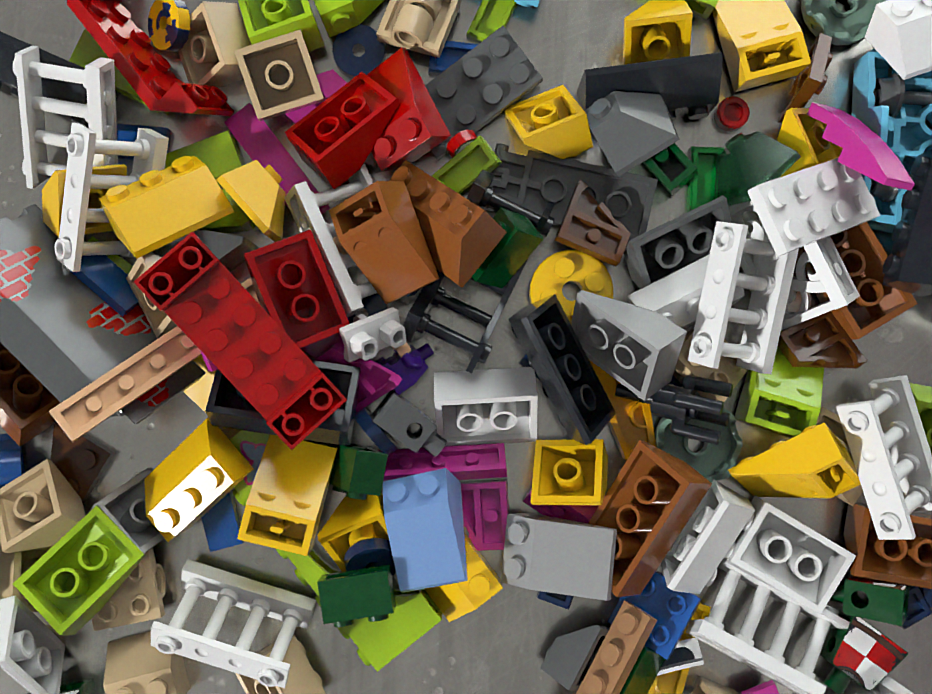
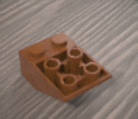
(385, 239)

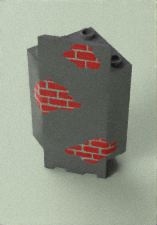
(66, 328)

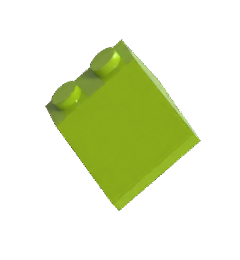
(279, 17)
(80, 572)

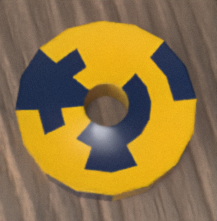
(169, 24)

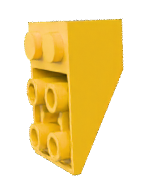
(760, 41)
(801, 467)
(288, 496)

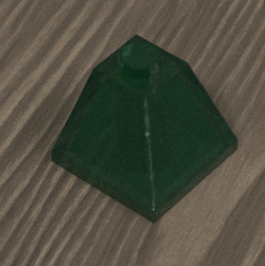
(748, 163)

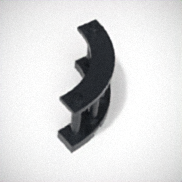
(433, 293)

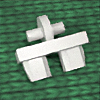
(371, 334)

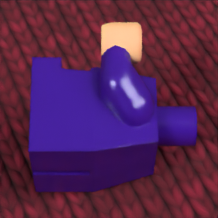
(407, 363)

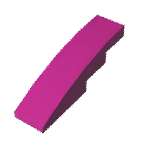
(861, 147)
(266, 148)

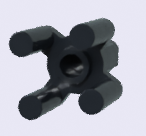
(682, 404)

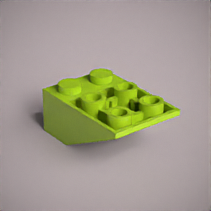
(781, 400)

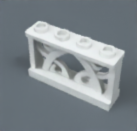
(830, 273)

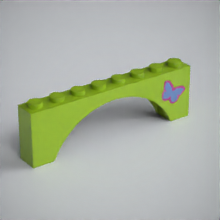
(376, 641)

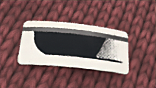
(685, 655)

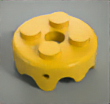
(569, 267)

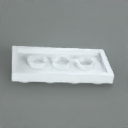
(812, 205)

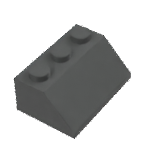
(674, 243)

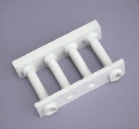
(99, 111)
(149, 155)
(306, 213)
(766, 306)
(890, 455)
(244, 593)
(741, 645)

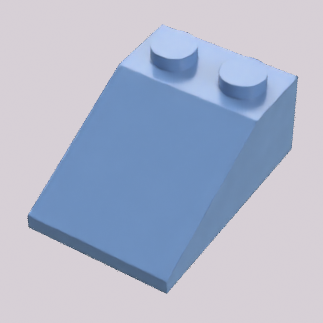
(426, 529)

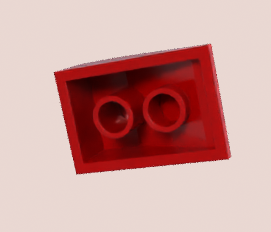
(416, 122)
(343, 129)
(297, 288)

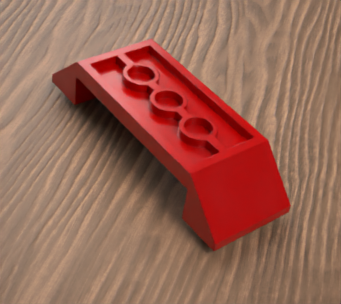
(142, 65)
(241, 339)

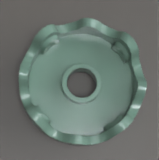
(842, 26)
(712, 459)

